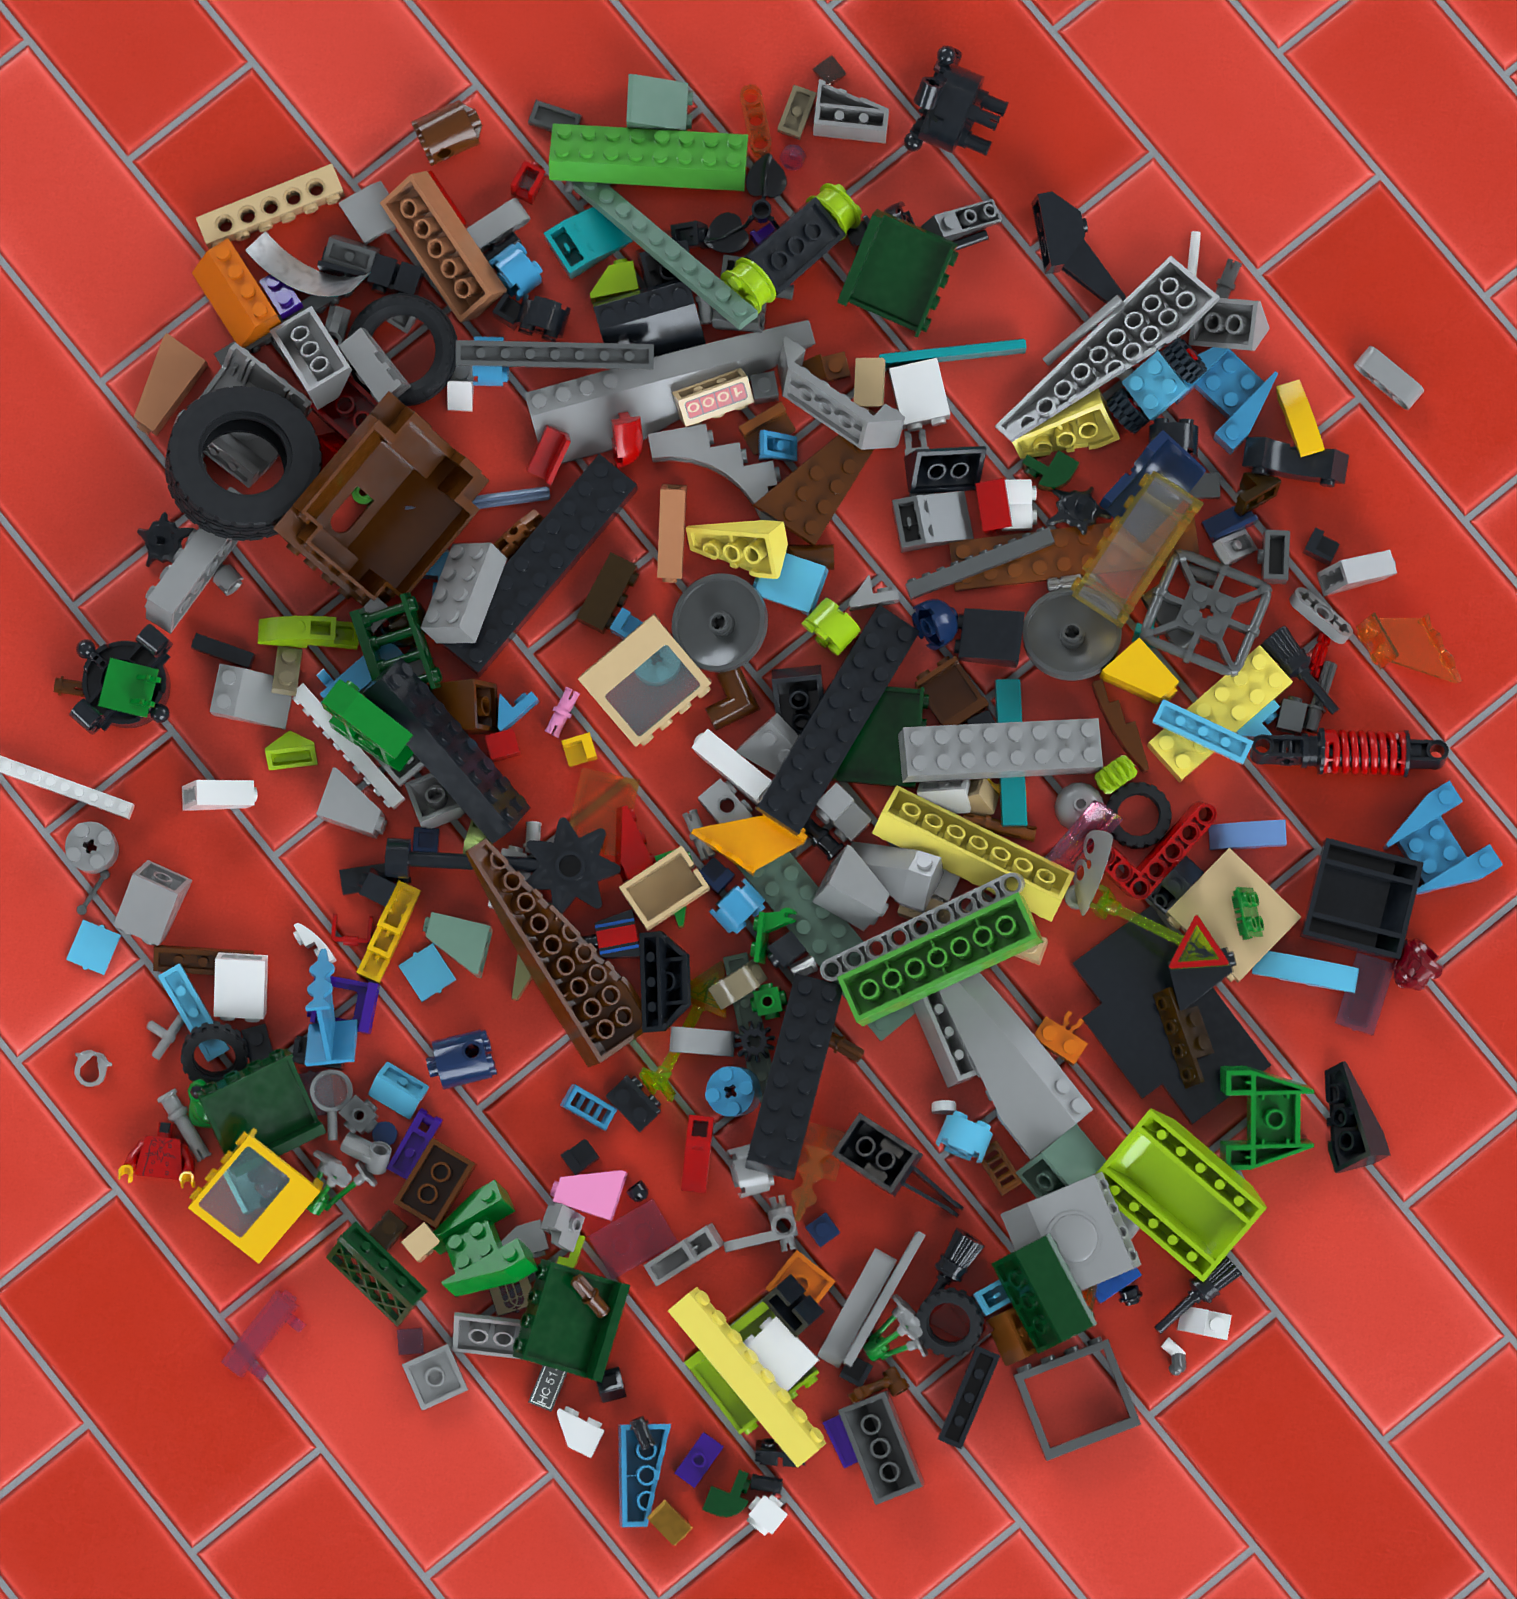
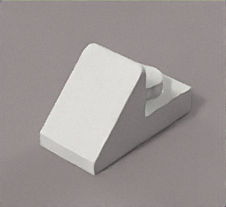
(461, 389)
(1205, 1323)

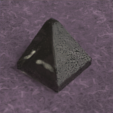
(829, 71)

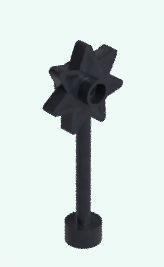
(565, 866)

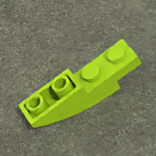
(307, 630)

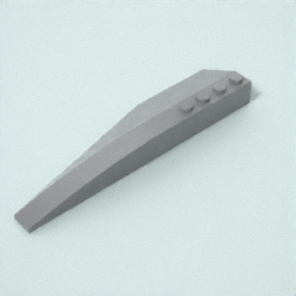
(590, 402)

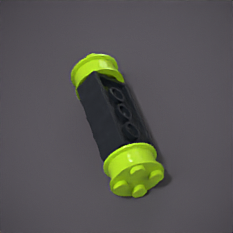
(794, 246)

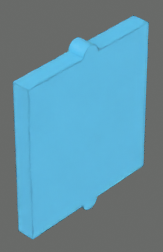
(93, 947)
(427, 972)

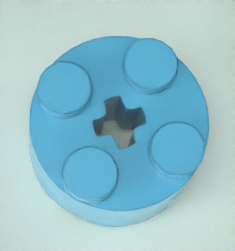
(964, 1137)

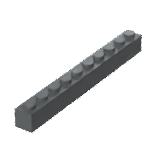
(318, 303)
(984, 561)

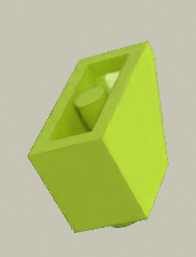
(615, 281)

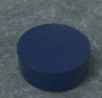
(385, 1132)

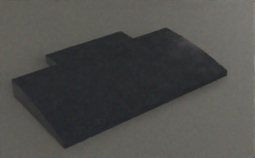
(1123, 978)

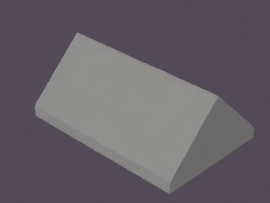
(1231, 325)
(485, 1334)

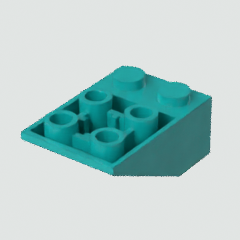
(585, 241)

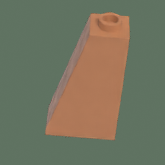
(169, 382)
(671, 532)

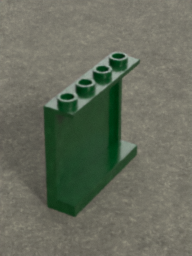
(899, 271)
(876, 751)
(262, 1097)
(564, 1330)

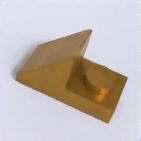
(669, 1523)

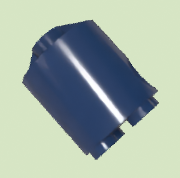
(454, 1059)

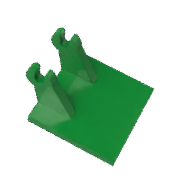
(129, 687)
(763, 926)

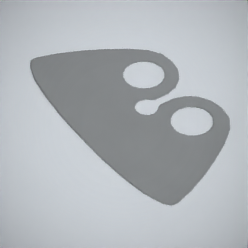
(1087, 887)

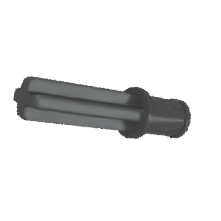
(1316, 708)

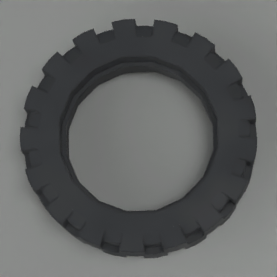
(1163, 808)
(208, 1032)
(958, 1298)

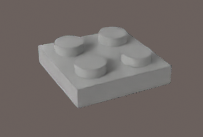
(435, 1377)

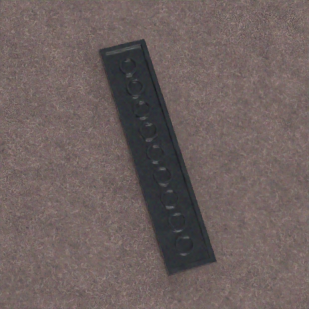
(837, 720)

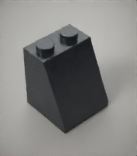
(990, 637)

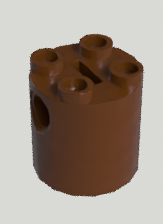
(448, 131)

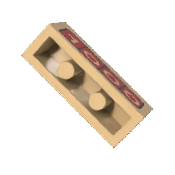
(713, 397)

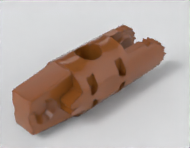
(518, 534)

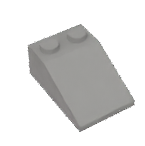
(248, 698)

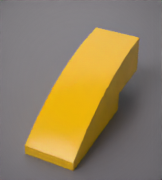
(1299, 418)

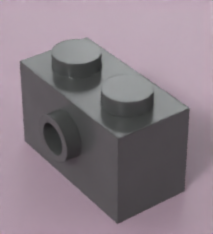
(1274, 556)

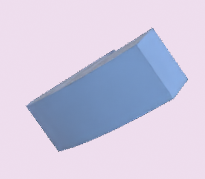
(1247, 835)

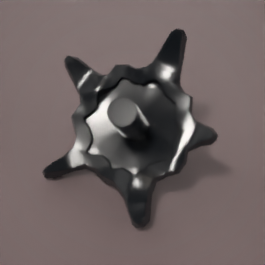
(1077, 509)
(163, 539)

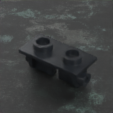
(768, 1452)

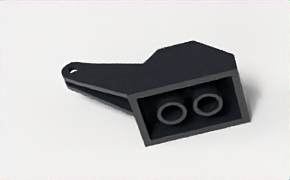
(1064, 248)
(884, 1160)

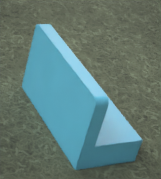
(398, 1090)

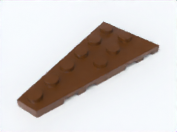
(815, 489)

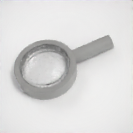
(330, 1093)

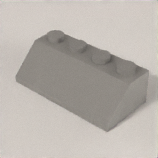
(313, 356)

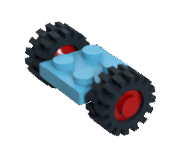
(1156, 385)

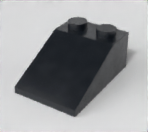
(797, 694)

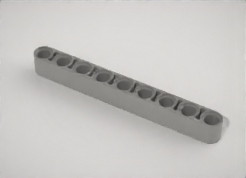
(932, 919)

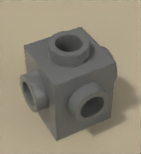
(351, 1111)

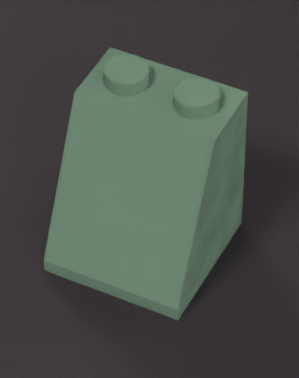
(658, 103)
(460, 939)
(1062, 1163)

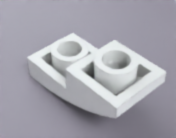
(309, 939)

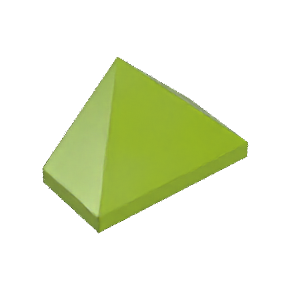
(291, 751)

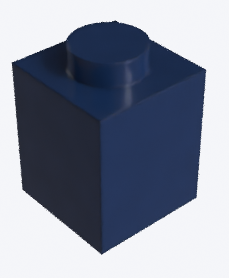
(822, 1230)

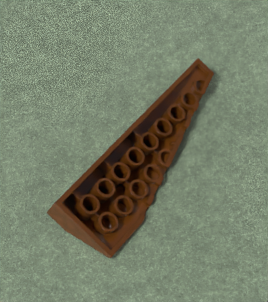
(581, 987)

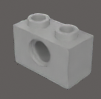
(719, 792)

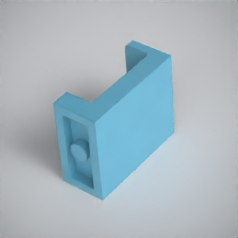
(797, 586)

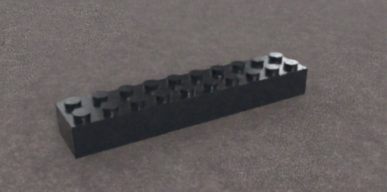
(547, 559)

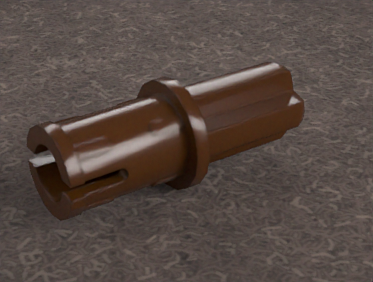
(845, 1047)
(590, 1296)

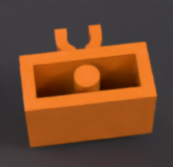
(1060, 1040)

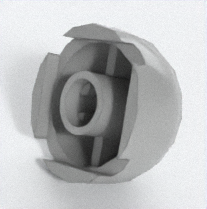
(1073, 802)

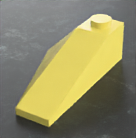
(1078, 426)
(748, 544)

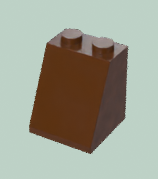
(471, 704)

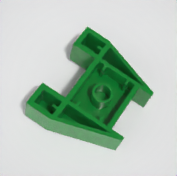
(367, 725)
(1271, 1117)
(476, 1247)

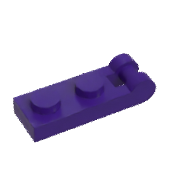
(414, 1144)

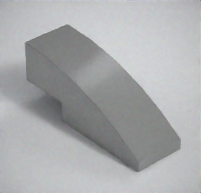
(684, 1254)

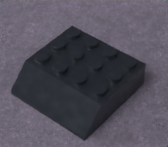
(1361, 899)

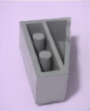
(848, 116)
(373, 365)
(769, 744)

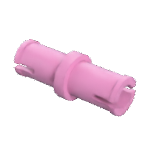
(562, 712)

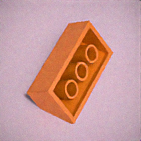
(235, 294)

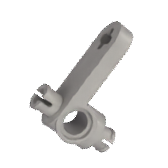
(778, 1212)

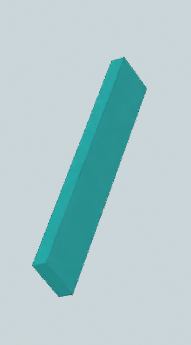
(956, 352)
(1012, 789)

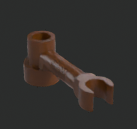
(891, 1380)

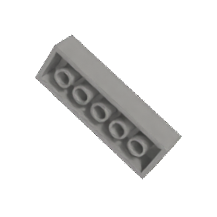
(186, 577)

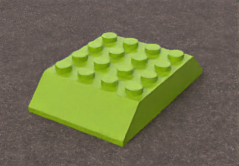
(1181, 1193)

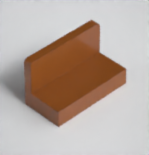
(772, 419)
(1011, 1337)

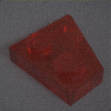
(956, 1321)

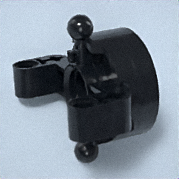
(148, 651)

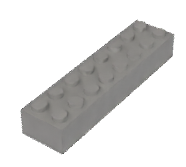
(1000, 750)

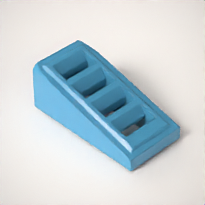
(592, 1099)

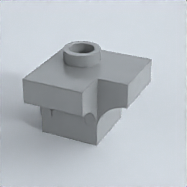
(563, 1226)

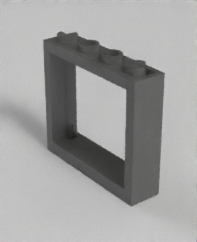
(1049, 1363)

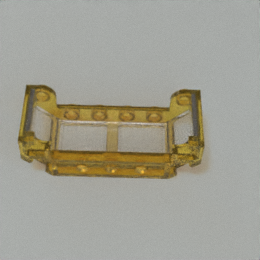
(1135, 548)

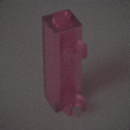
(261, 1332)

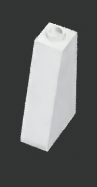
(731, 766)

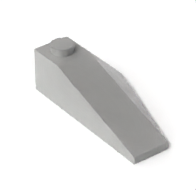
(905, 873)

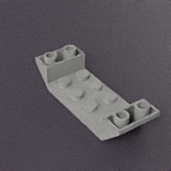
(834, 408)

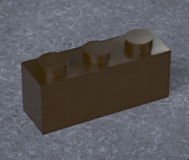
(608, 593)

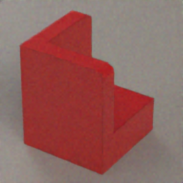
(502, 745)

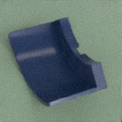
(1162, 456)

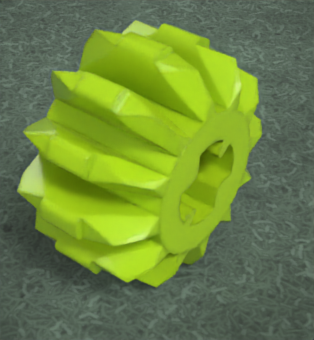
(1115, 774)

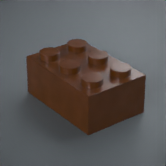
(435, 1183)

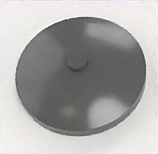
(720, 622)
(1069, 637)

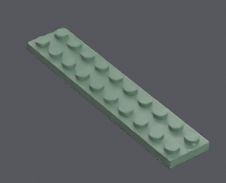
(822, 933)

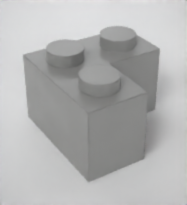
(842, 813)

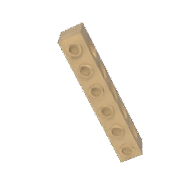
(278, 195)

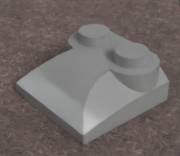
(432, 802)

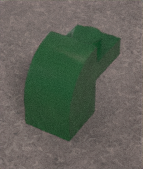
(1052, 477)
(728, 1503)

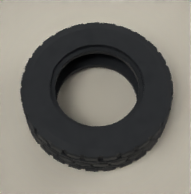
(250, 412)

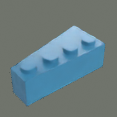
(639, 1474)

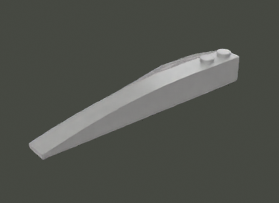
(1145, 322)

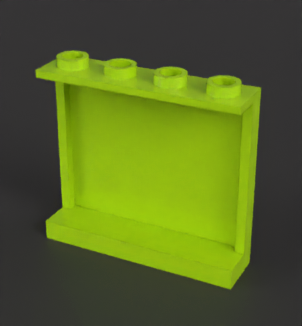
(719, 1389)

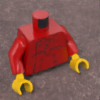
(160, 1158)

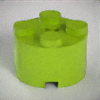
(831, 626)

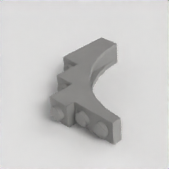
(693, 446)

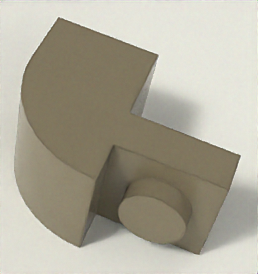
(738, 984)

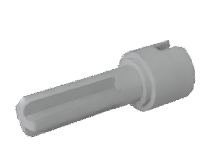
(227, 578)

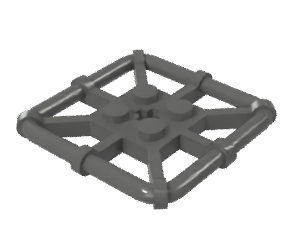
(1191, 619)

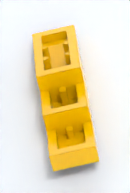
(388, 932)

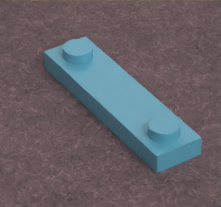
(1202, 731)
(191, 1008)

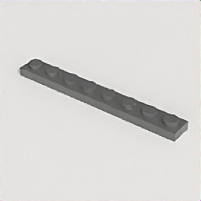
(554, 355)

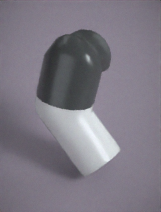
(1178, 1357)

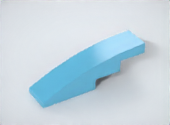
(1307, 971)

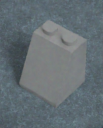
(349, 807)
(852, 891)
(151, 902)

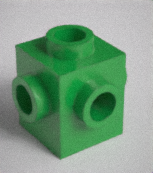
(778, 1001)

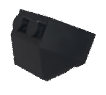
(663, 981)

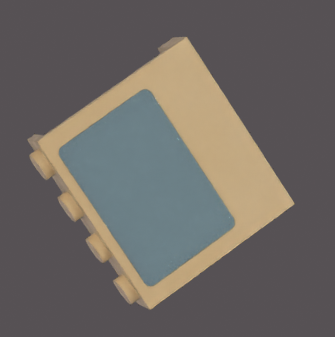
(645, 681)

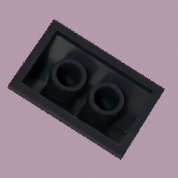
(944, 469)

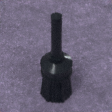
(1295, 663)
(957, 1258)
(1202, 1291)

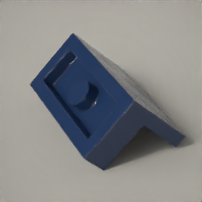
(1227, 524)

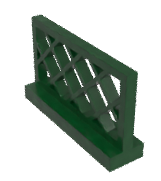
(387, 1272)

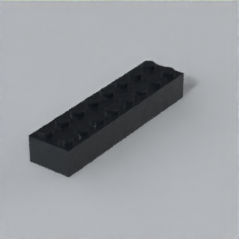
(448, 751)
(794, 1077)

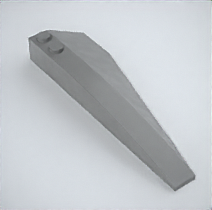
(1020, 1076)

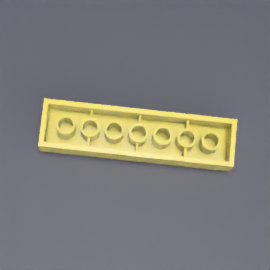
(972, 850)

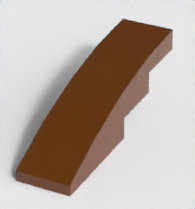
(1125, 734)

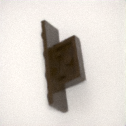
(1185, 1034)

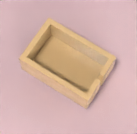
(664, 888)

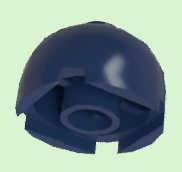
(936, 622)

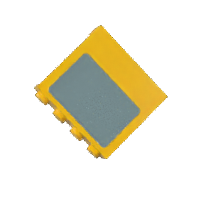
(253, 1196)

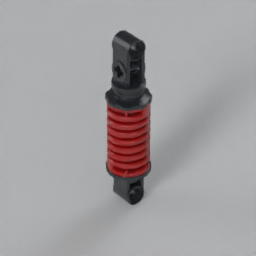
(1352, 750)

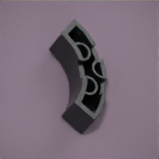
(1281, 460)

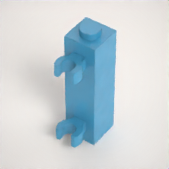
(358, 672)

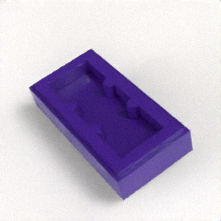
(699, 1459)

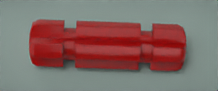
(1319, 654)

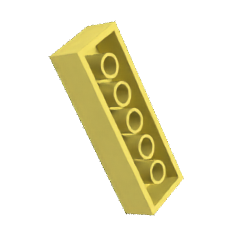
(1226, 703)

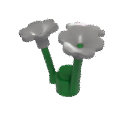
(336, 1174)
(878, 1347)

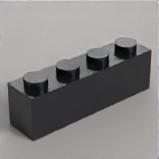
(968, 1397)

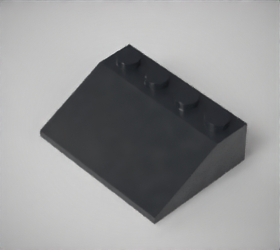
(652, 315)

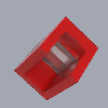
(528, 181)

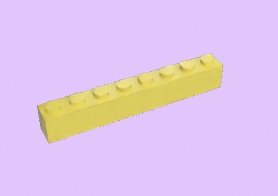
(747, 1376)

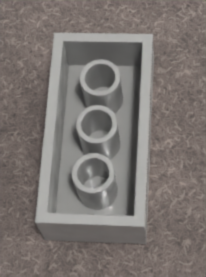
(463, 593)

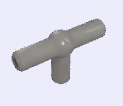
(168, 1036)

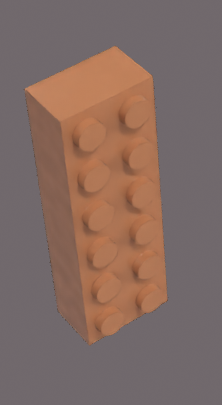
(443, 246)

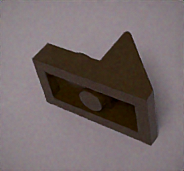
(1256, 491)

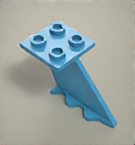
(328, 1040)

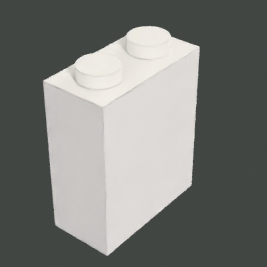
(920, 394)
(240, 986)
(781, 1353)

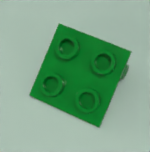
(1252, 923)

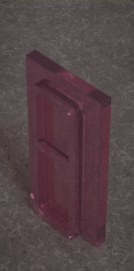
(1070, 846)

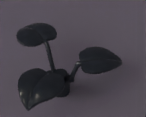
(764, 179)

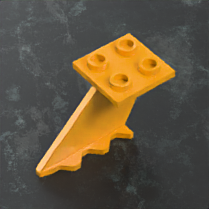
(750, 841)

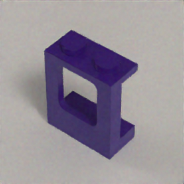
(365, 1003)

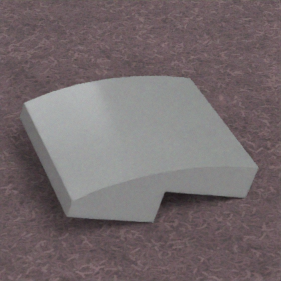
(366, 212)

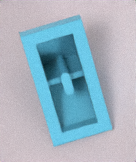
(991, 1298)

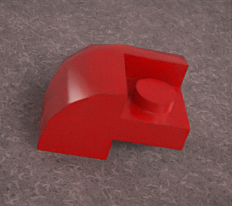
(626, 439)

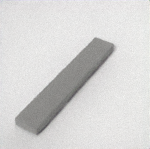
(883, 1299)

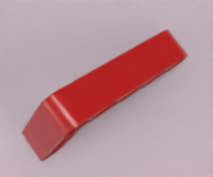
(1158, 854)

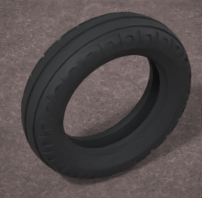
(438, 323)

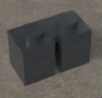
(393, 277)
(793, 1306)

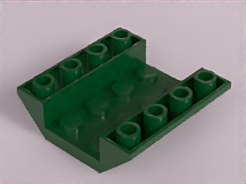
(1044, 1293)

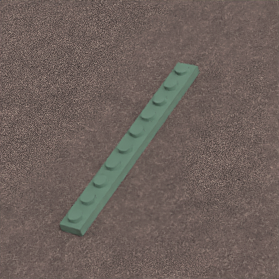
(668, 252)

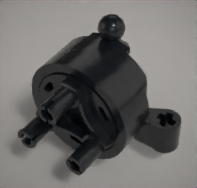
(951, 106)

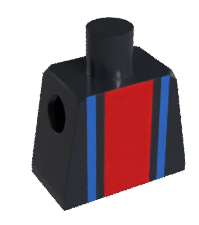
(616, 937)

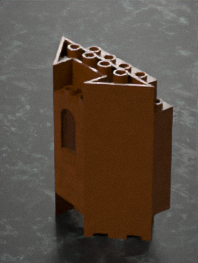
(397, 465)

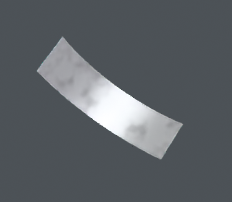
(297, 274)

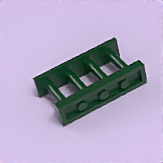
(372, 644)

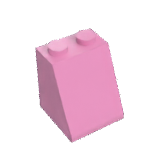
(591, 1193)

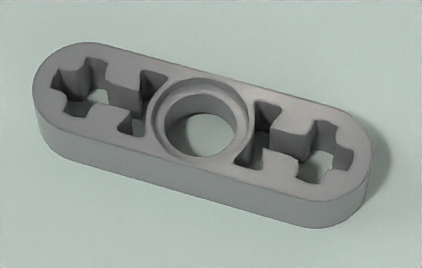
(1309, 606)

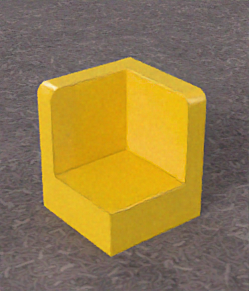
(579, 749)

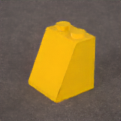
(1141, 674)

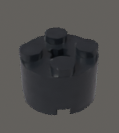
(542, 317)
(1183, 432)

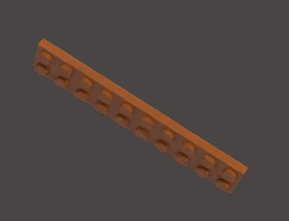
(1060, 559)

